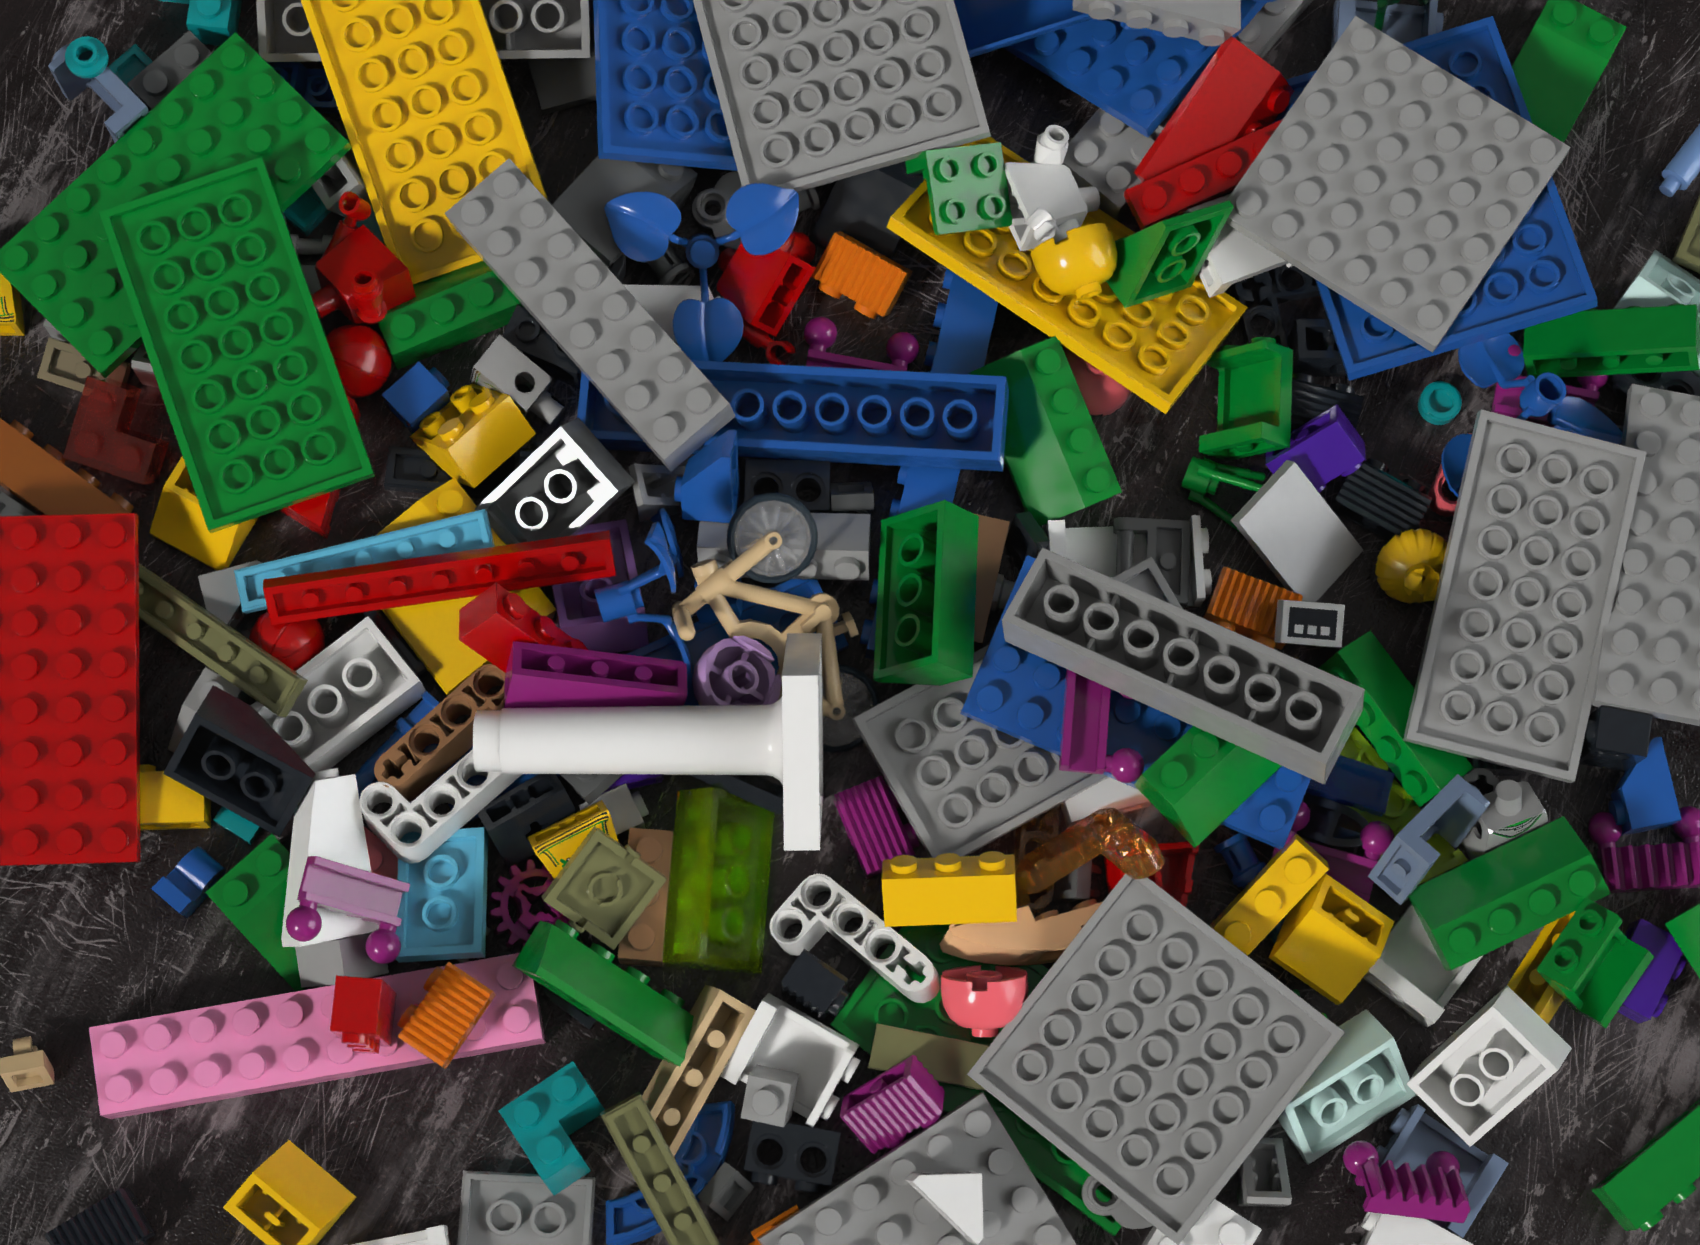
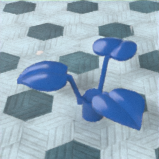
(645, 223)
(1490, 363)
(625, 597)

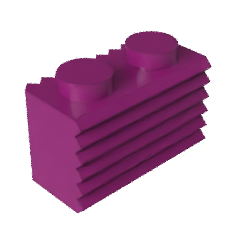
(874, 824)
(893, 1105)

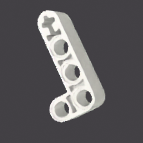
(419, 814)
(863, 942)

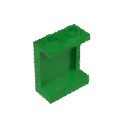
(1251, 400)
(1594, 963)

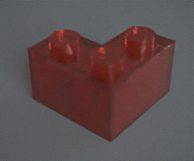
(104, 437)

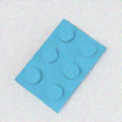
(445, 899)

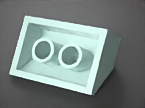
(1661, 284)
(1348, 1090)

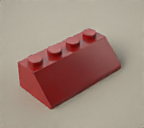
(1227, 102)

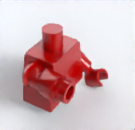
(359, 270)
(766, 288)

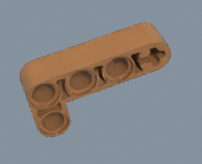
(440, 728)

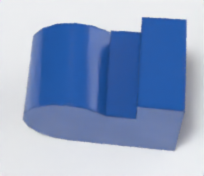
(190, 879)

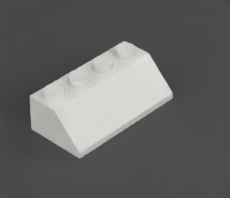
(348, 697)

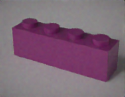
(588, 678)

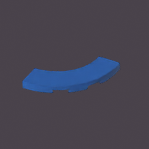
(698, 1158)

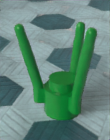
(1205, 476)

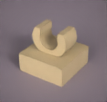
(27, 1067)

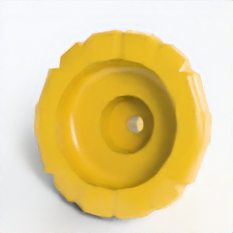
(1411, 565)

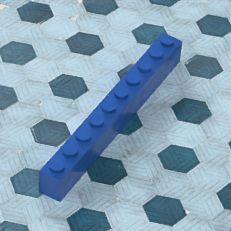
(960, 349)

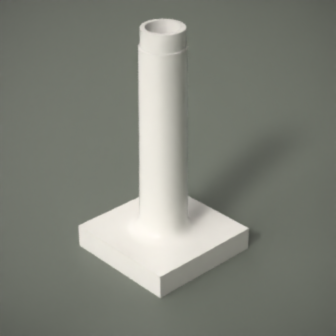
(681, 740)

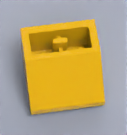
(473, 433)
(183, 526)
(1331, 939)
(289, 1199)

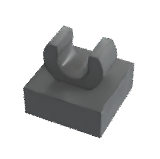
(851, 497)
(1077, 885)
(725, 1191)

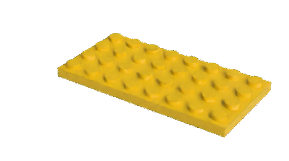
(421, 115)
(1144, 347)

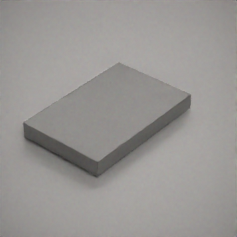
(1297, 533)
(523, 1211)

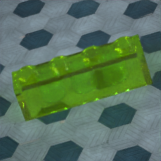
(718, 882)

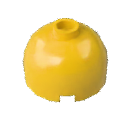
(1077, 262)

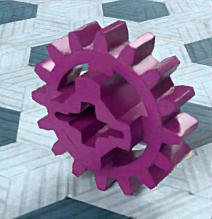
(521, 897)

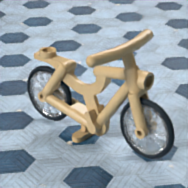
(771, 543)

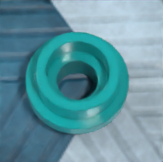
(89, 68)

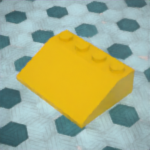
(434, 626)

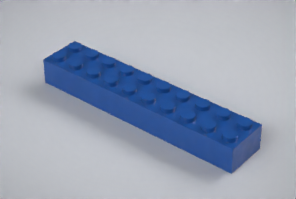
(841, 415)

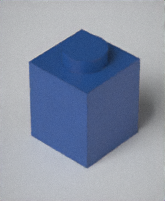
(417, 395)

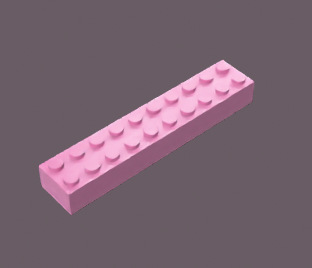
(285, 1042)

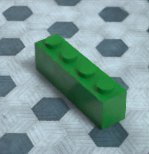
(1615, 342)
(1385, 716)
(1655, 1174)

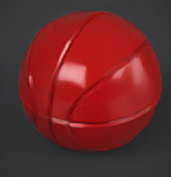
(360, 359)
(289, 642)

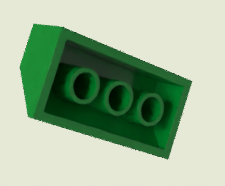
(447, 313)
(1050, 434)
(926, 596)
(1202, 782)
(1507, 893)
(606, 991)

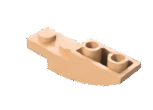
(1019, 942)

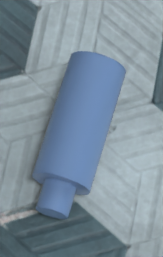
(1683, 166)

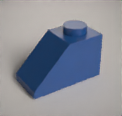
(711, 482)
(1646, 794)

